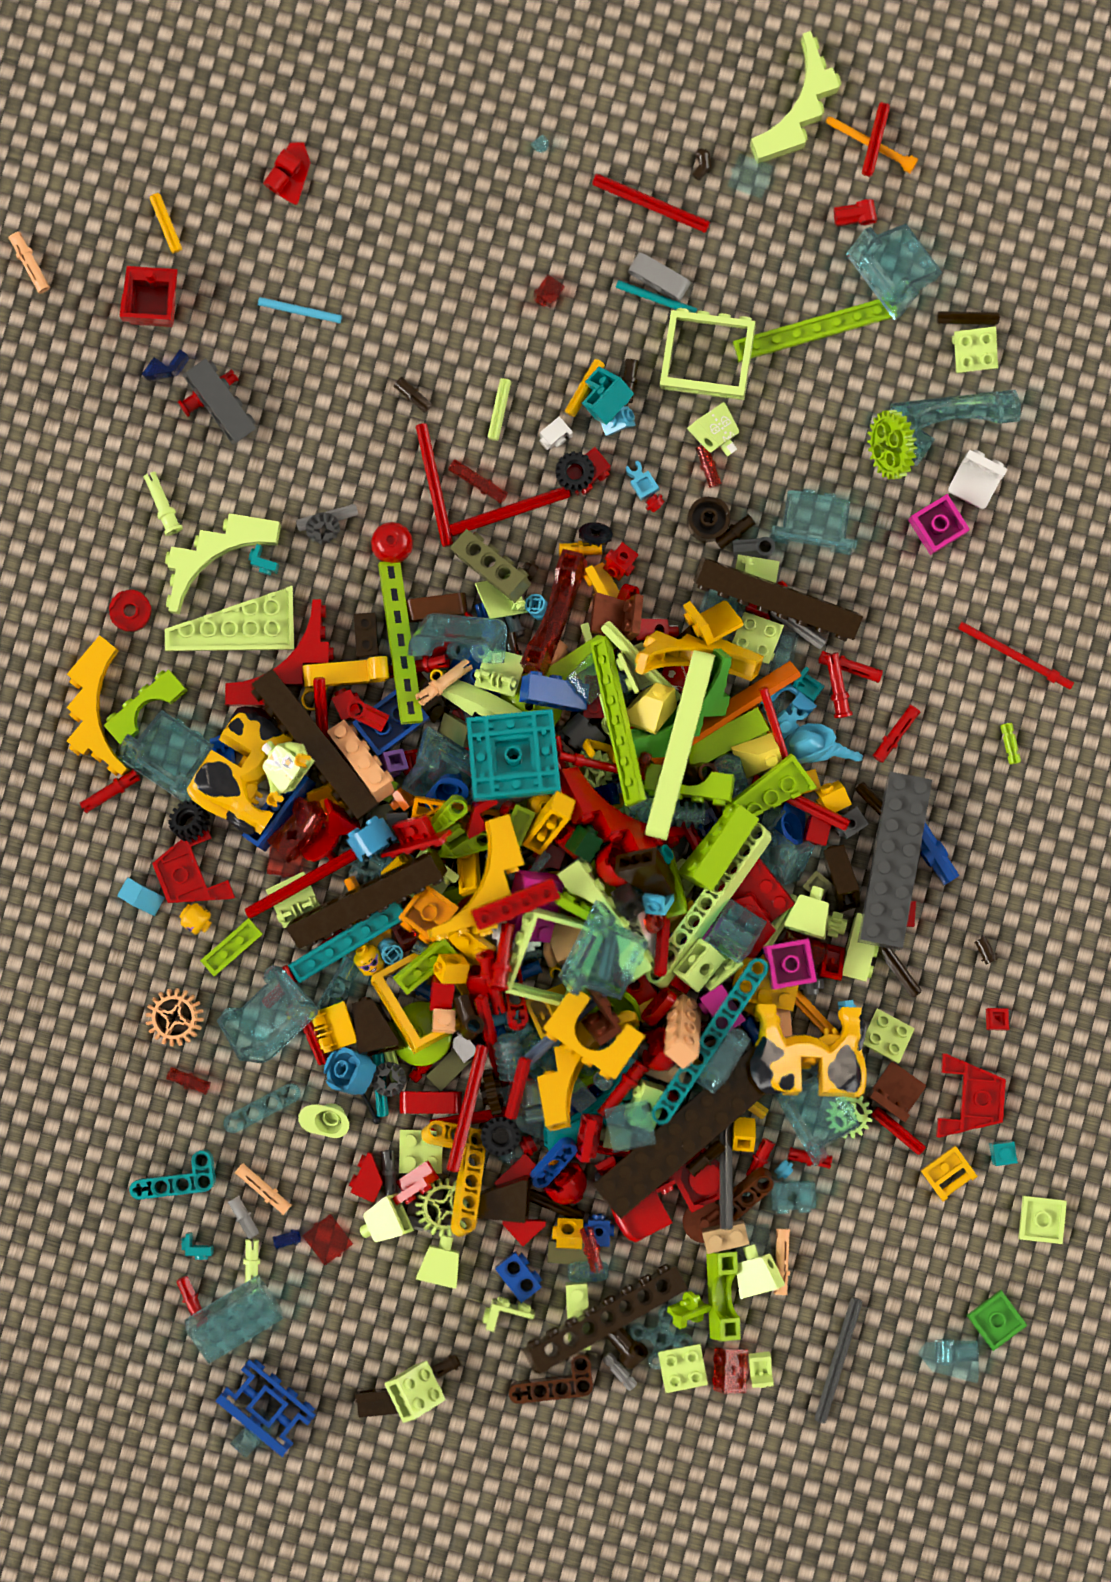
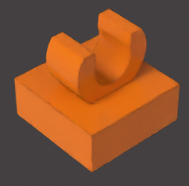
(402, 799)

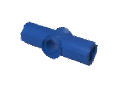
(937, 857)

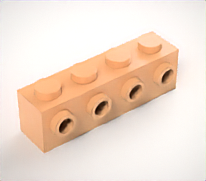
(360, 760)
(683, 1031)

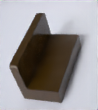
(374, 1403)

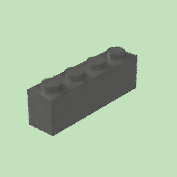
(219, 401)

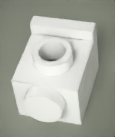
(555, 434)

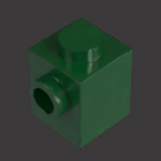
(584, 842)

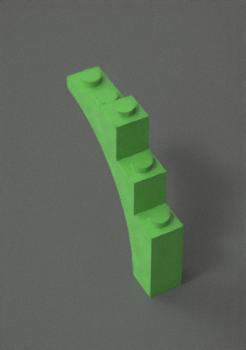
(714, 704)

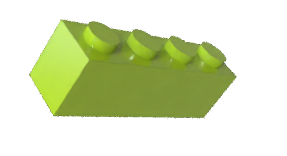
(733, 733)

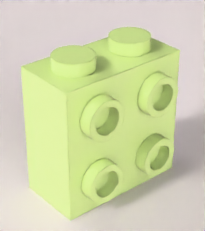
(415, 1391)

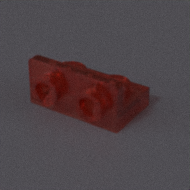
(730, 1370)

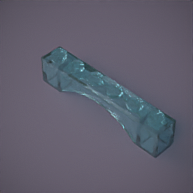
(991, 406)

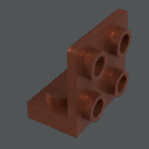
(623, 614)
(602, 1023)
(896, 1091)

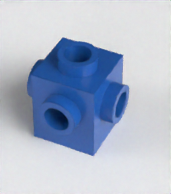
(603, 1222)

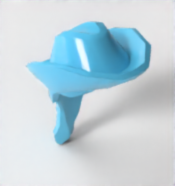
(817, 743)

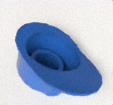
(447, 786)
(792, 824)

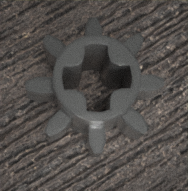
(812, 988)

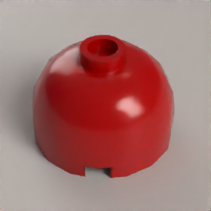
(392, 542)
(606, 865)
(655, 1056)
(568, 1185)

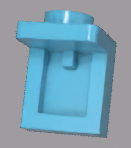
(622, 420)
(657, 903)

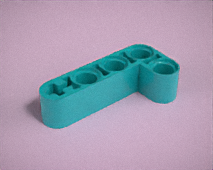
(172, 1180)

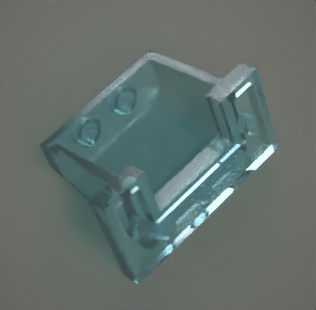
(893, 266)
(815, 521)
(167, 754)
(434, 759)
(603, 955)
(818, 1118)

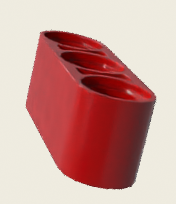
(430, 1102)

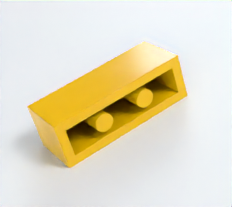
(549, 822)

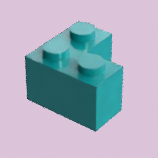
(607, 395)

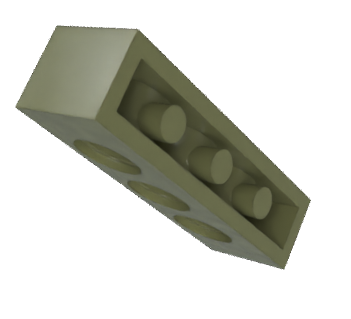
(511, 587)

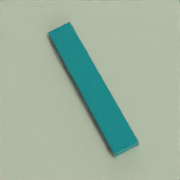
(345, 942)

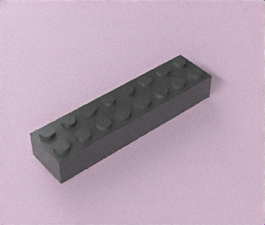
(895, 861)

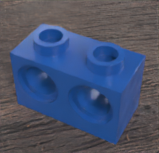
(514, 1279)

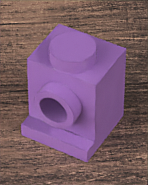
(394, 762)

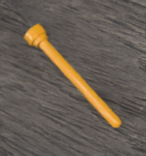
(907, 162)

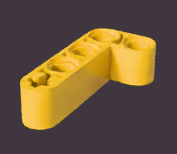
(348, 673)

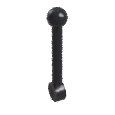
(376, 1120)

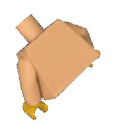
(559, 946)

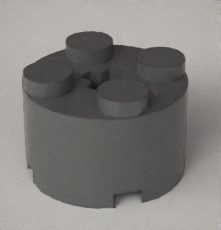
(578, 730)

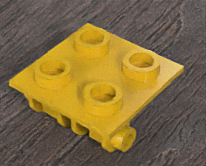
(334, 1027)

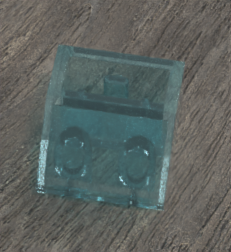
(735, 931)

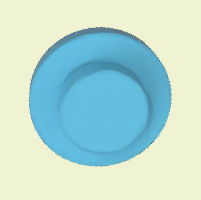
(784, 1169)

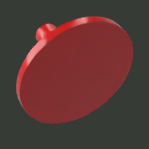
(321, 847)

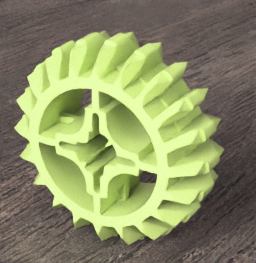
(434, 1203)

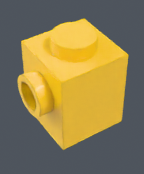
(833, 796)
(744, 1134)

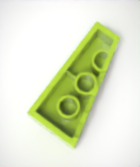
(718, 847)

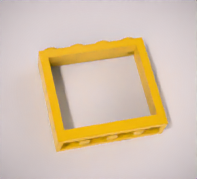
(396, 1011)

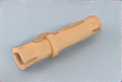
(24, 254)
(437, 686)
(269, 1194)
(782, 1257)

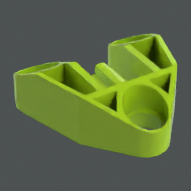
(462, 845)

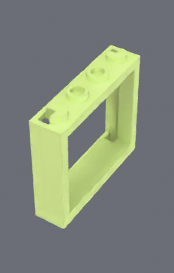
(706, 388)
(521, 942)

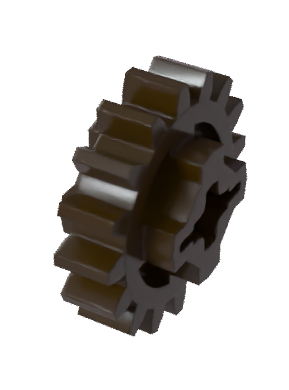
(490, 1092)

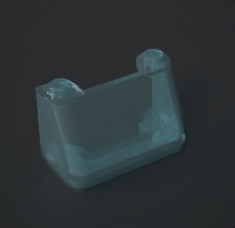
(484, 634)
(268, 1018)

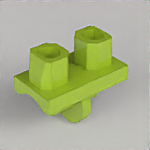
(689, 1308)

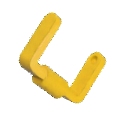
(589, 746)

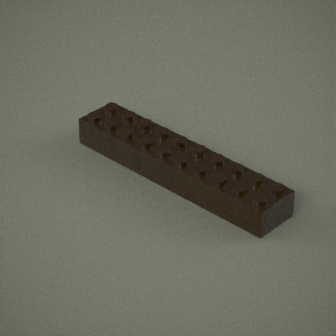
(679, 1139)

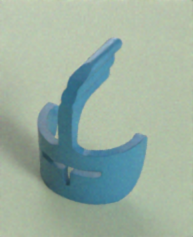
(801, 702)

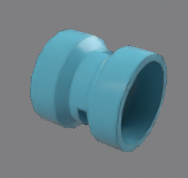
(540, 609)
(388, 947)

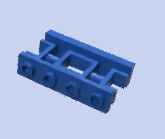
(255, 1420)

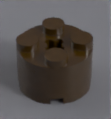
(708, 507)

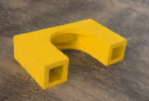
(563, 1028)

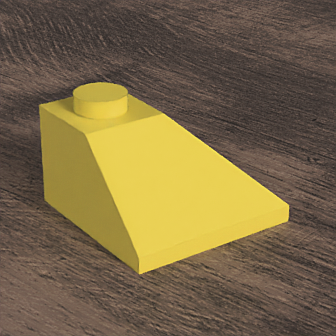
(652, 707)
(758, 755)

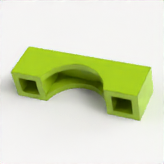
(165, 688)
(715, 788)
(723, 1320)

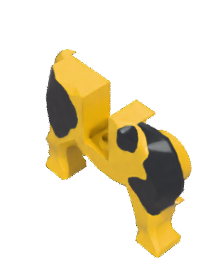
(232, 788)
(840, 1058)

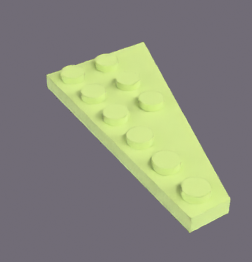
(251, 625)

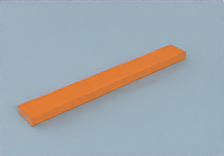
(746, 700)

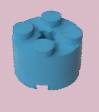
(371, 838)
(349, 1071)

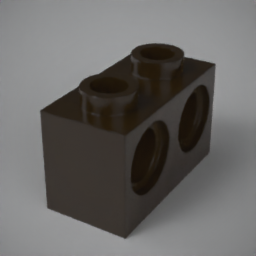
(366, 635)

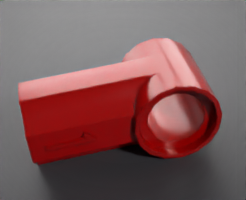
(860, 213)
(369, 715)

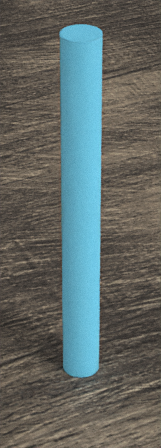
(299, 310)

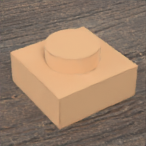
(443, 1021)

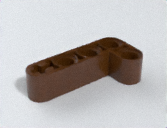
(551, 1382)

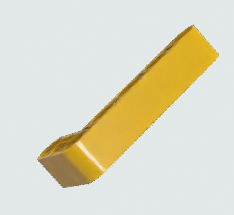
(466, 1170)

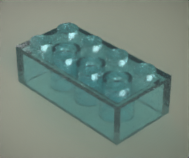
(233, 1319)

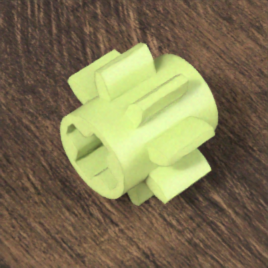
(836, 924)

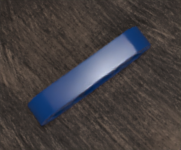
(562, 1151)

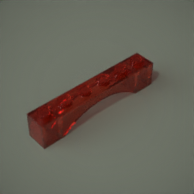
(566, 583)

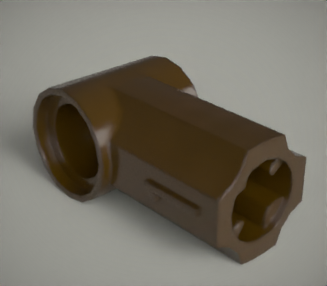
(467, 1015)
(631, 1351)

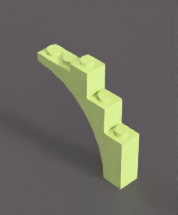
(818, 84)
(188, 564)

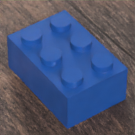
(393, 731)

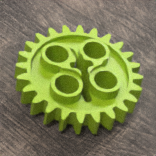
(892, 444)

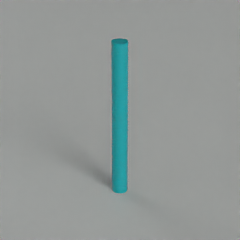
(653, 296)

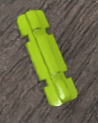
(1010, 743)

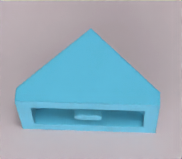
(141, 896)

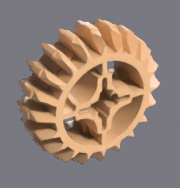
(192, 1024)

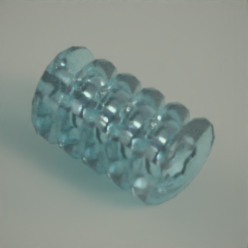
(733, 765)
(689, 815)
(507, 1054)

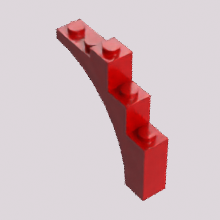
(309, 651)
(606, 819)

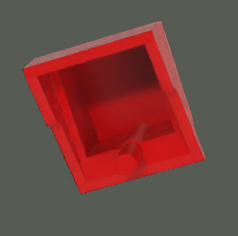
(149, 296)

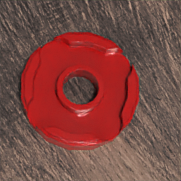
(141, 616)

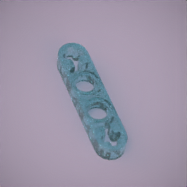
(263, 1110)

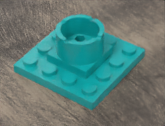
(513, 755)

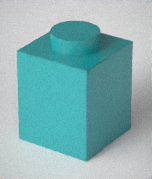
(1003, 1153)

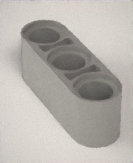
(659, 277)

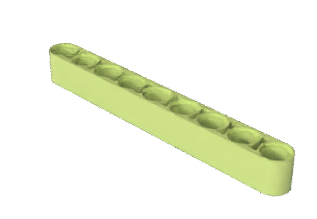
(680, 745)
(718, 899)

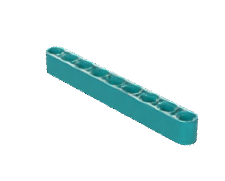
(719, 1034)

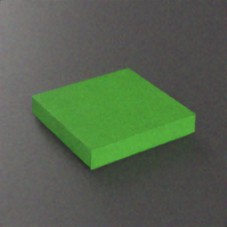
(996, 1320)

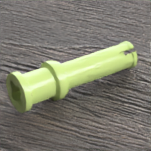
(166, 513)

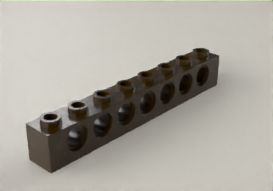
(672, 1286)

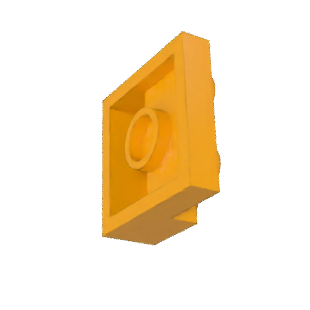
(426, 912)

